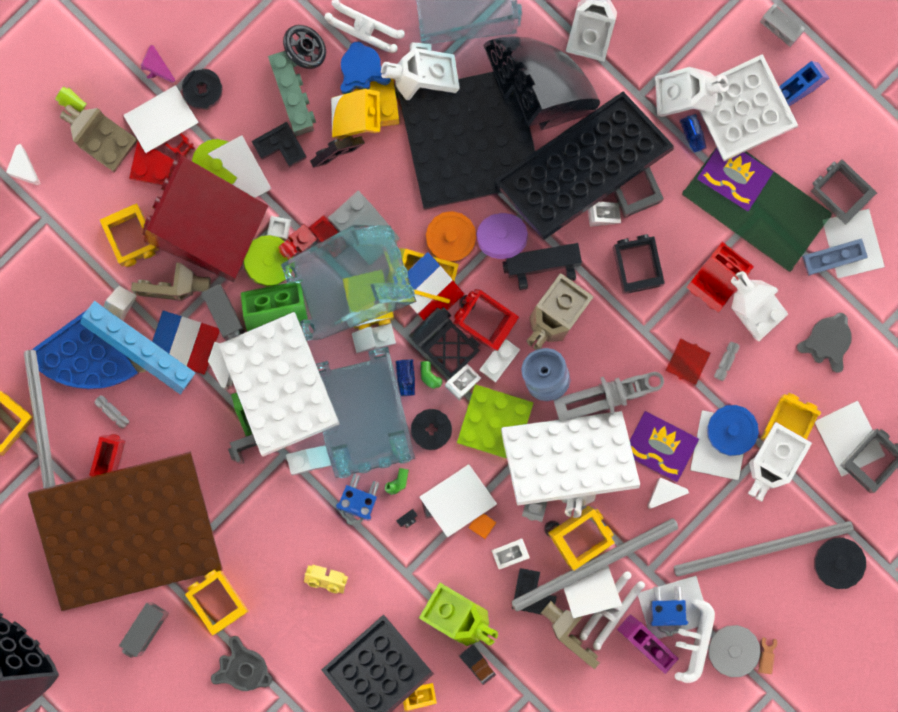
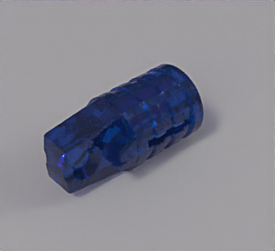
(693, 133)
(405, 377)

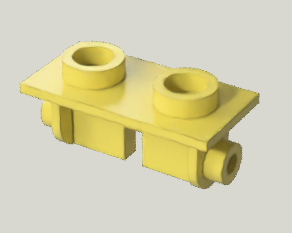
(333, 583)

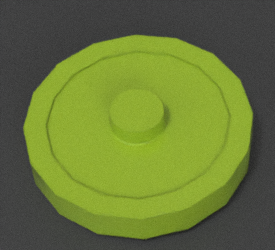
(213, 165)
(264, 261)

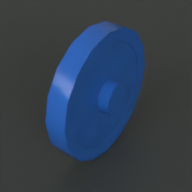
(732, 430)

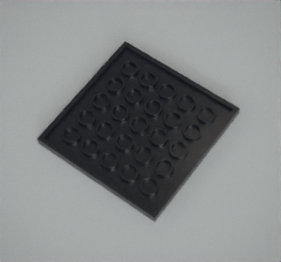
(464, 139)

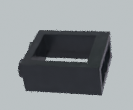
(625, 244)

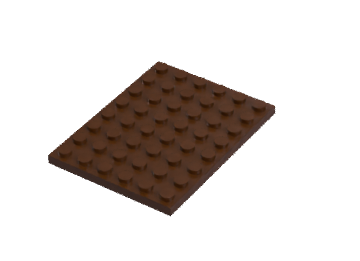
(125, 531)

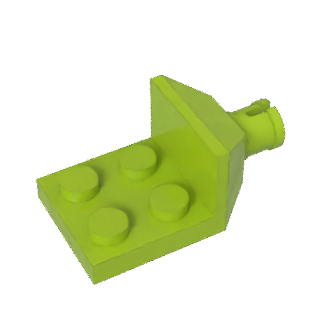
(458, 617)

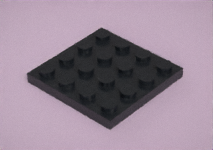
(377, 669)

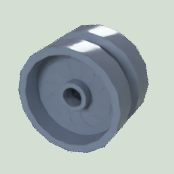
(546, 374)

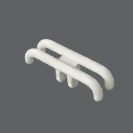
(364, 27)
(613, 614)
(701, 642)

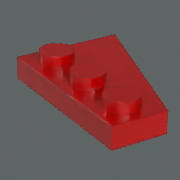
(150, 166)

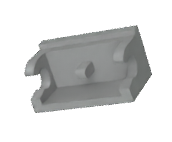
(782, 25)

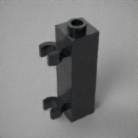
(542, 261)

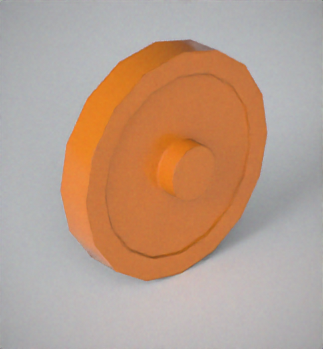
(451, 236)

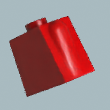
(107, 454)

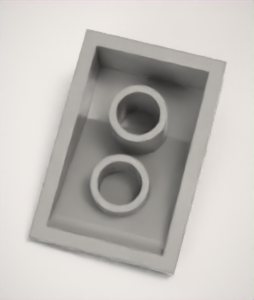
(357, 211)

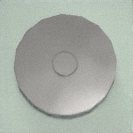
(734, 651)

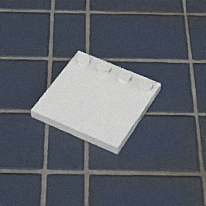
(749, 110)

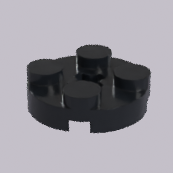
(191, 92)
(439, 438)

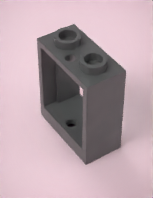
(855, 179)
(643, 204)
(223, 312)
(858, 474)
(143, 630)

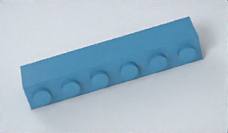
(137, 347)

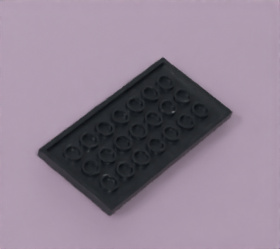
(583, 165)

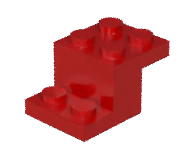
(714, 278)

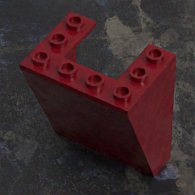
(204, 219)

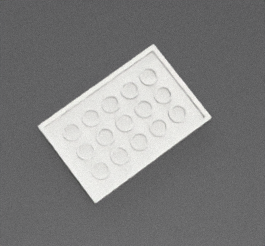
(278, 384)
(570, 458)

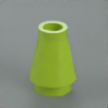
(68, 97)

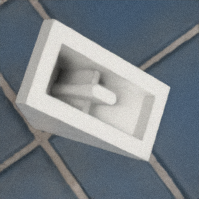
(21, 167)
(604, 214)
(120, 302)
(462, 382)
(664, 492)
(510, 554)

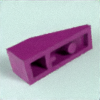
(647, 643)

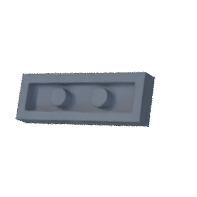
(835, 257)

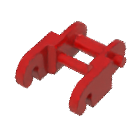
(176, 150)

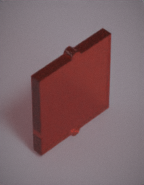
(688, 361)

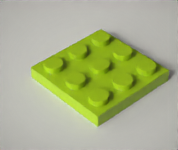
(486, 417)

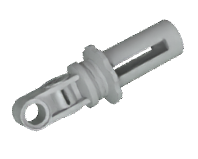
(616, 393)

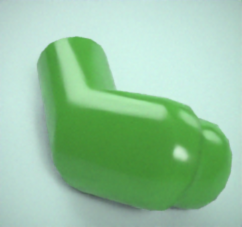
(429, 378)
(398, 484)

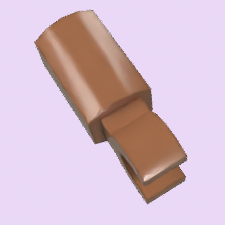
(767, 657)

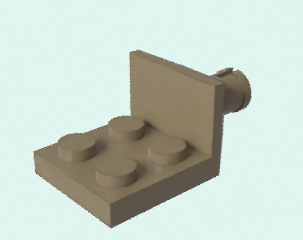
(99, 136)
(184, 285)
(557, 311)
(562, 625)

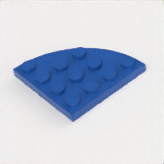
(82, 358)

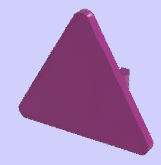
(155, 65)

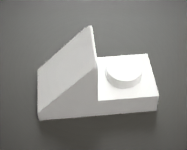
(373, 338)

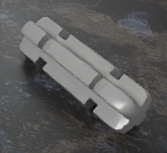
(726, 361)
(111, 412)

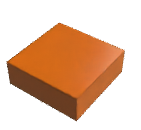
(482, 525)

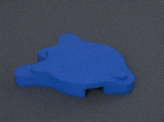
(360, 67)

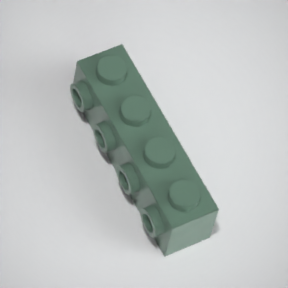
(293, 98)

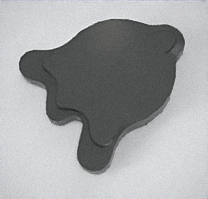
(828, 340)
(243, 669)

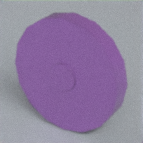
(502, 236)

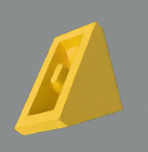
(421, 697)

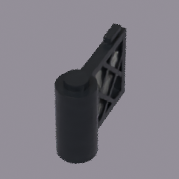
(435, 327)

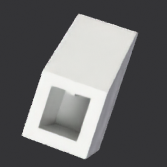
(219, 367)

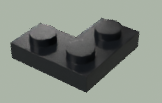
(280, 139)
(335, 149)
(527, 582)

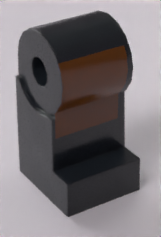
(477, 664)

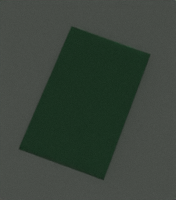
(777, 224)

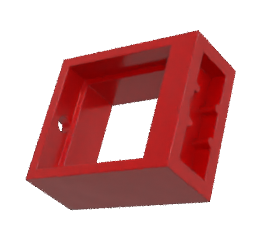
(501, 331)

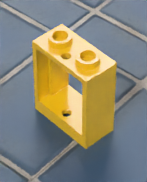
(118, 218)
(26, 420)
(558, 533)
(229, 619)

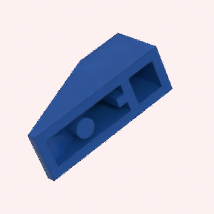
(803, 82)

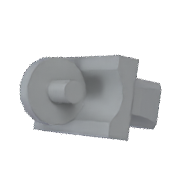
(535, 511)

